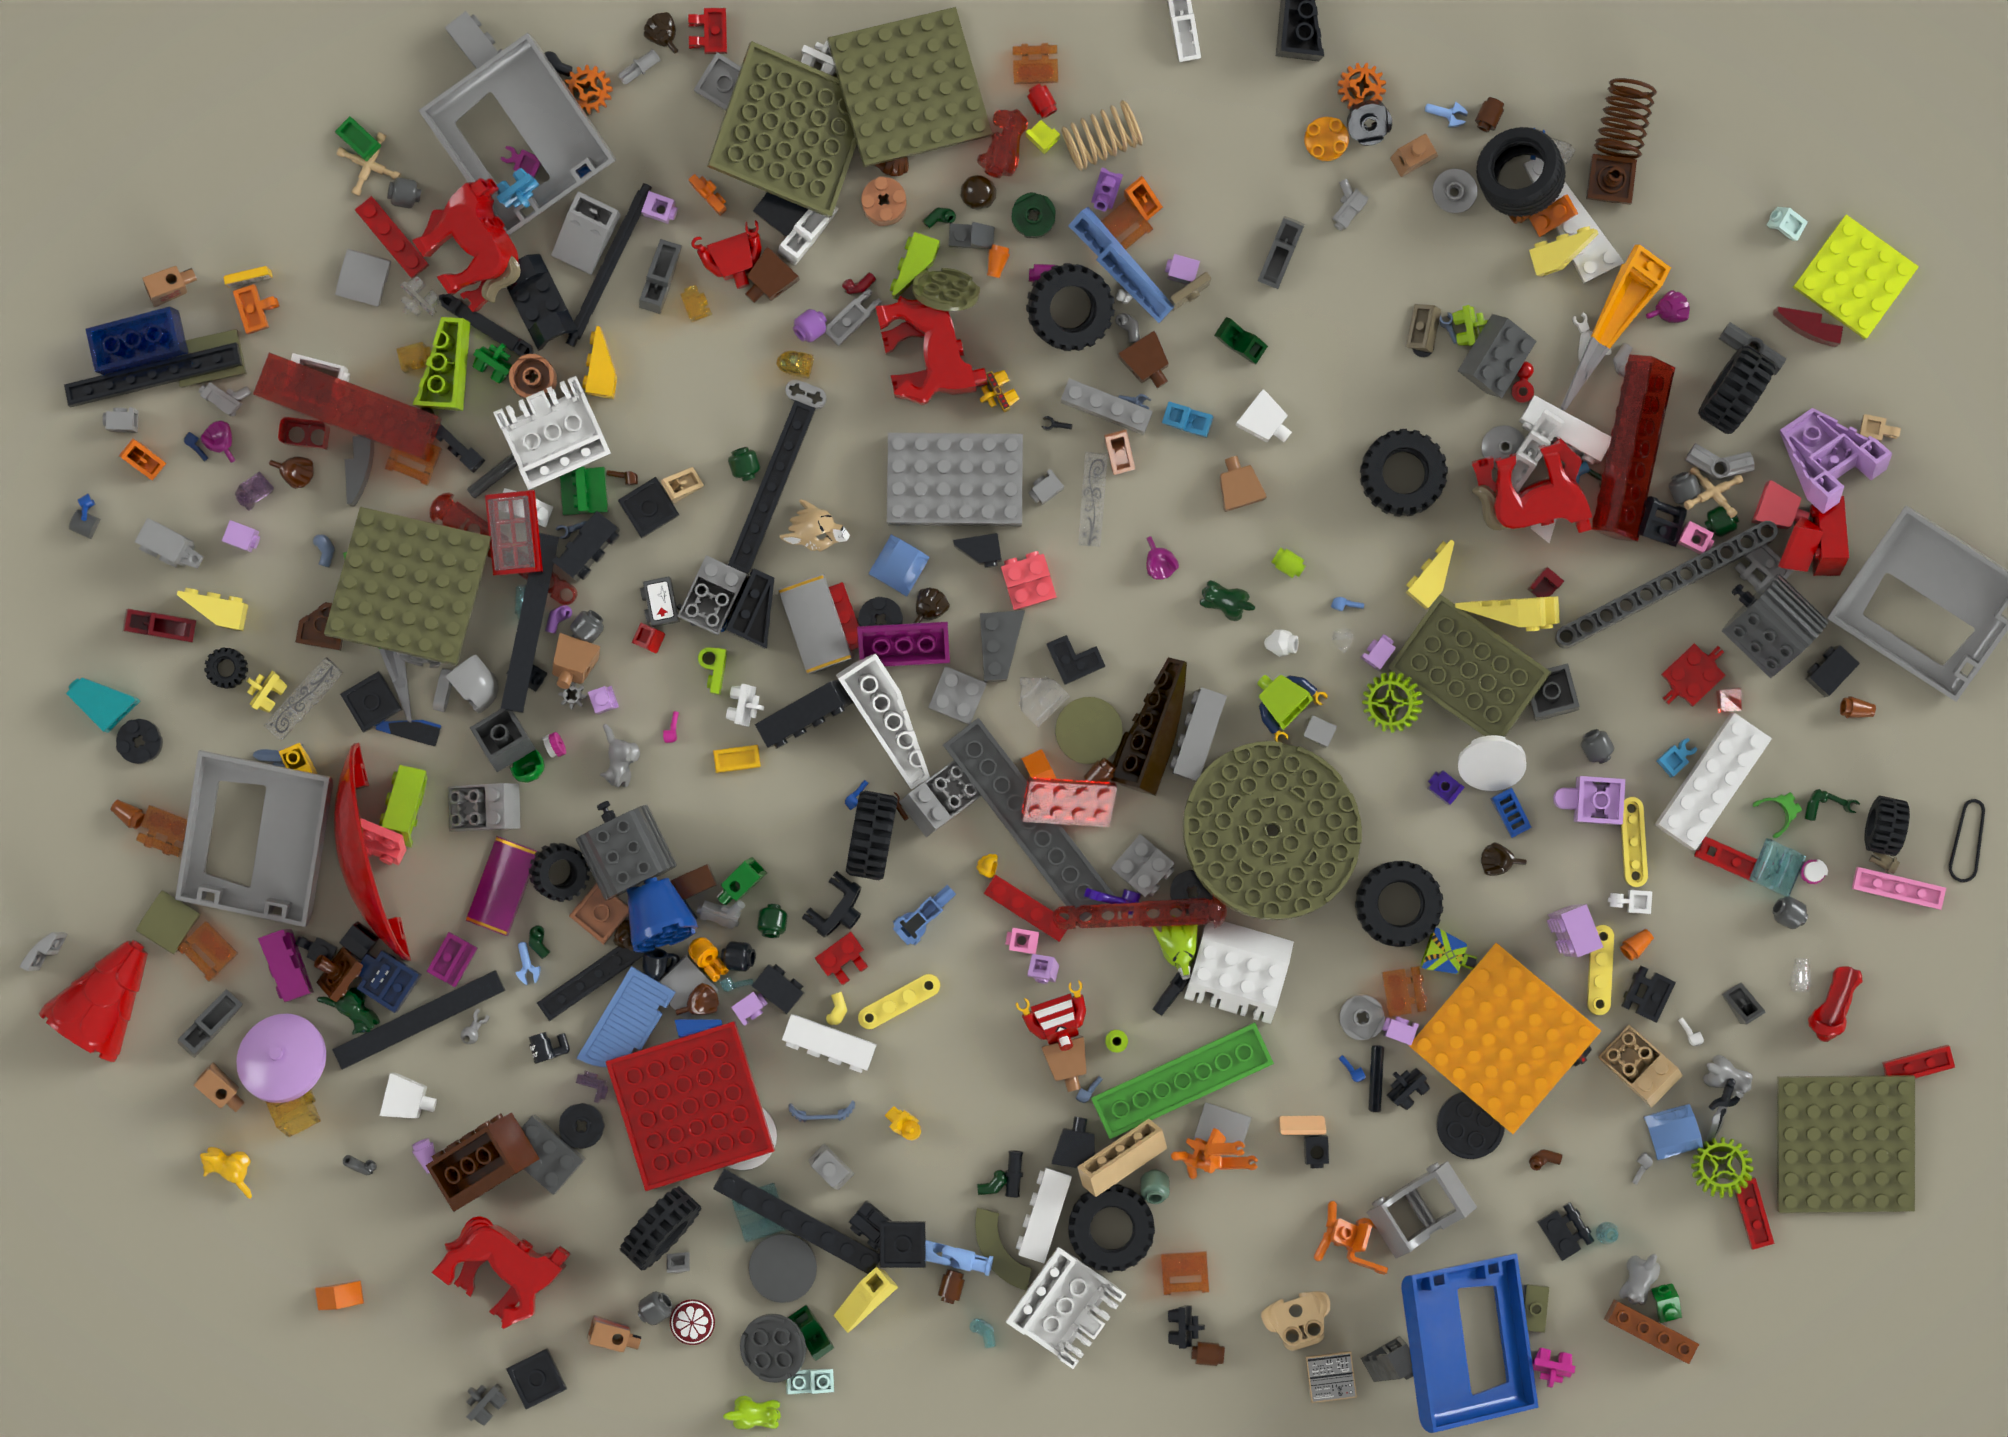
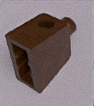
(770, 277)
(1146, 360)

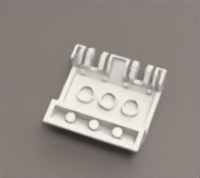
(553, 434)
(1240, 969)
(1064, 1306)

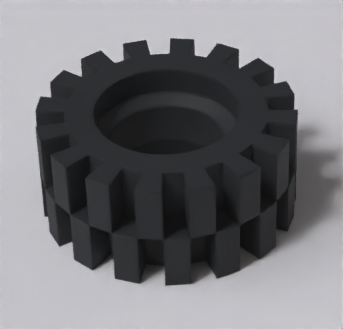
(239, 668)

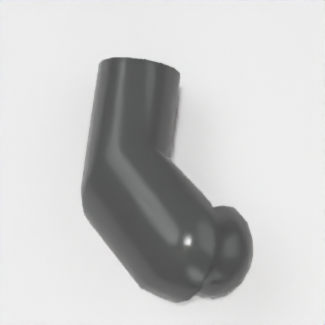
(359, 1166)

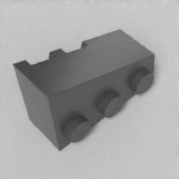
(999, 642)
(1389, 1361)

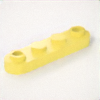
(1634, 843)
(1601, 973)
(899, 1001)

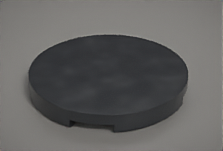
(1467, 1128)

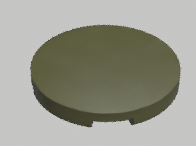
(945, 289)
(1088, 730)

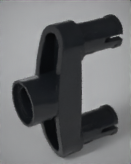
(843, 913)

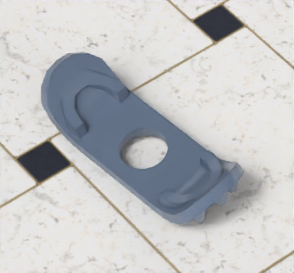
(801, 1115)

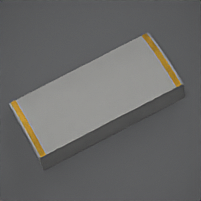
(815, 624)

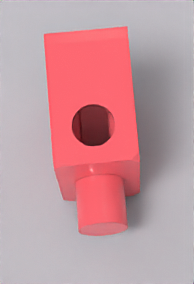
(1778, 506)

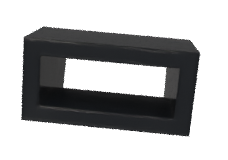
(359, 940)

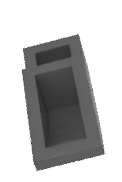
(1281, 252)
(660, 276)
(358, 469)
(209, 1023)

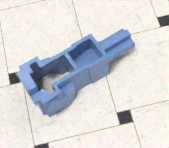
(928, 910)

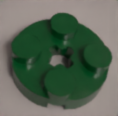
(1038, 203)

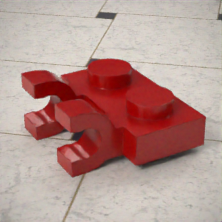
(714, 31)
(839, 954)

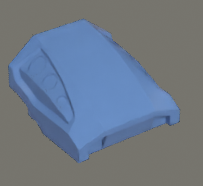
(899, 565)
(1674, 1131)

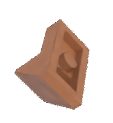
(1119, 452)

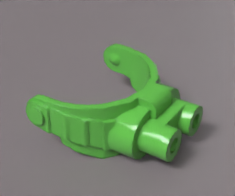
(1789, 807)

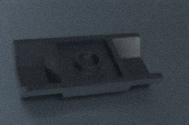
(540, 302)

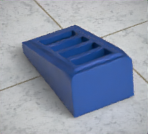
(1504, 817)
(691, 1026)

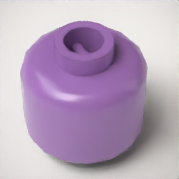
(810, 325)

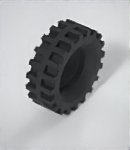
(660, 1228)
(1122, 1257)

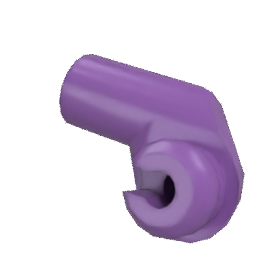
(557, 615)

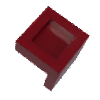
(1545, 583)

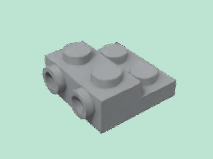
(1143, 866)

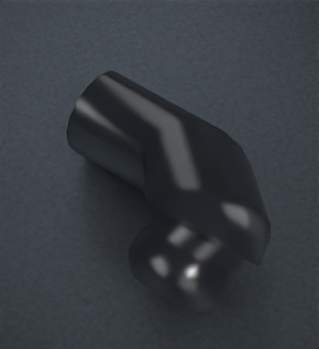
(560, 67)

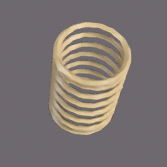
(1132, 124)

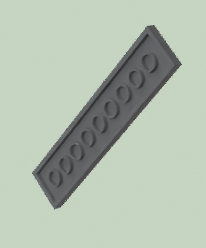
(1004, 792)

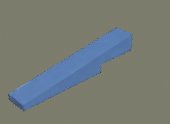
(1120, 264)

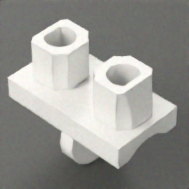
(811, 56)
(747, 705)

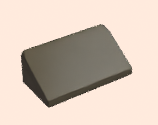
(1423, 327)

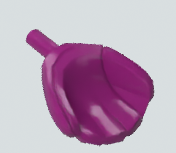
(1672, 308)
(218, 438)
(1160, 562)

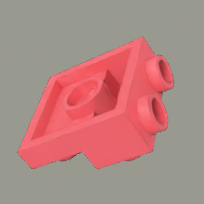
(1028, 580)
(383, 843)

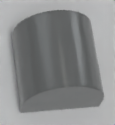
(84, 528)

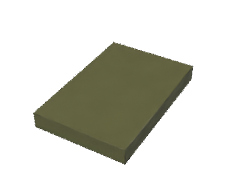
(209, 342)

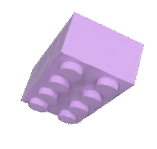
(1574, 931)

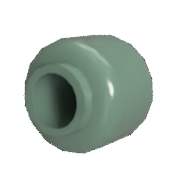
(1155, 1186)

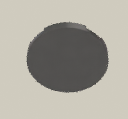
(782, 1268)
(773, 1348)

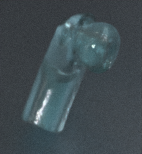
(985, 1330)

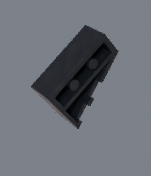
(587, 546)
(753, 608)

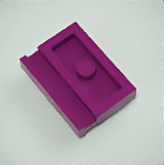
(452, 959)

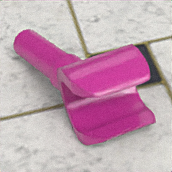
(671, 735)

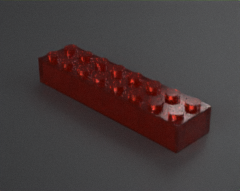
(347, 406)
(1633, 447)

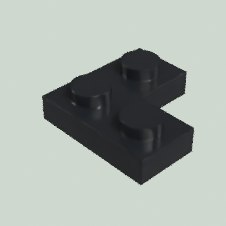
(1073, 666)

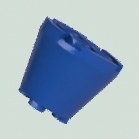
(658, 915)

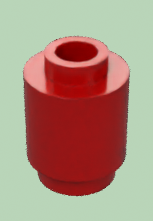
(1042, 100)

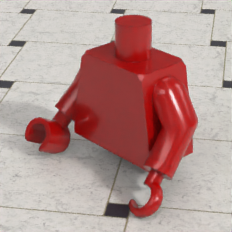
(732, 256)

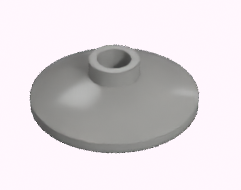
(1458, 180)
(1495, 437)

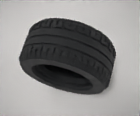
(1513, 144)

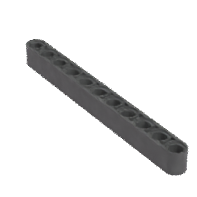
(1674, 577)

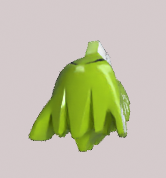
(1178, 946)

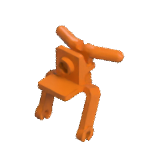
(1207, 1155)
(1349, 1235)

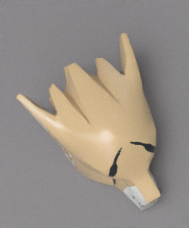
(812, 523)

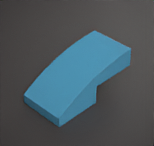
(1187, 419)

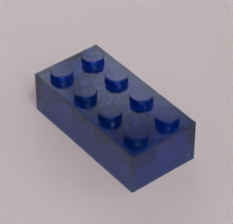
(136, 340)

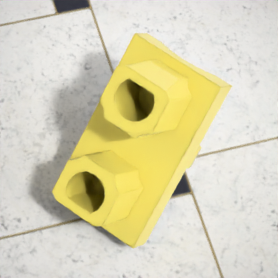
(260, 700)

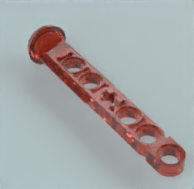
(456, 514)
(1200, 912)

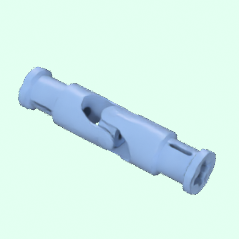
(958, 1258)

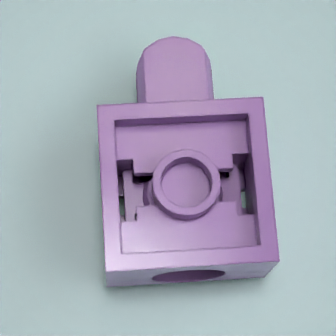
(1594, 800)

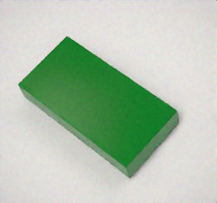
(358, 138)

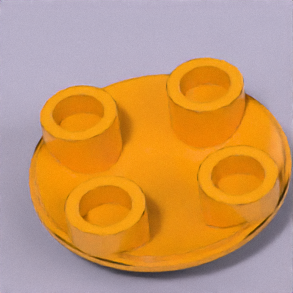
(1326, 138)

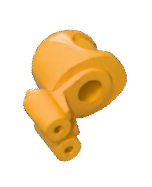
(706, 957)

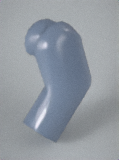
(326, 548)

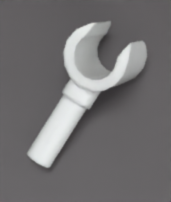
(1694, 1039)

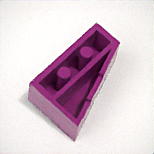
(286, 965)

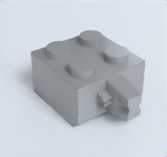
(169, 544)

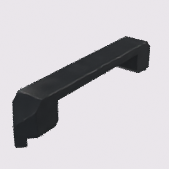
(485, 325)

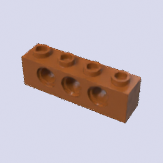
(1651, 1331)

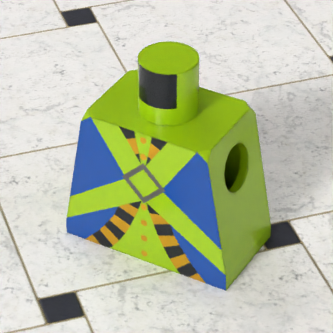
(1446, 953)

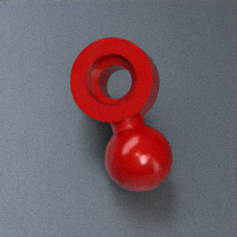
(1524, 373)

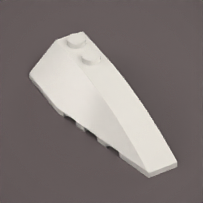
(886, 714)

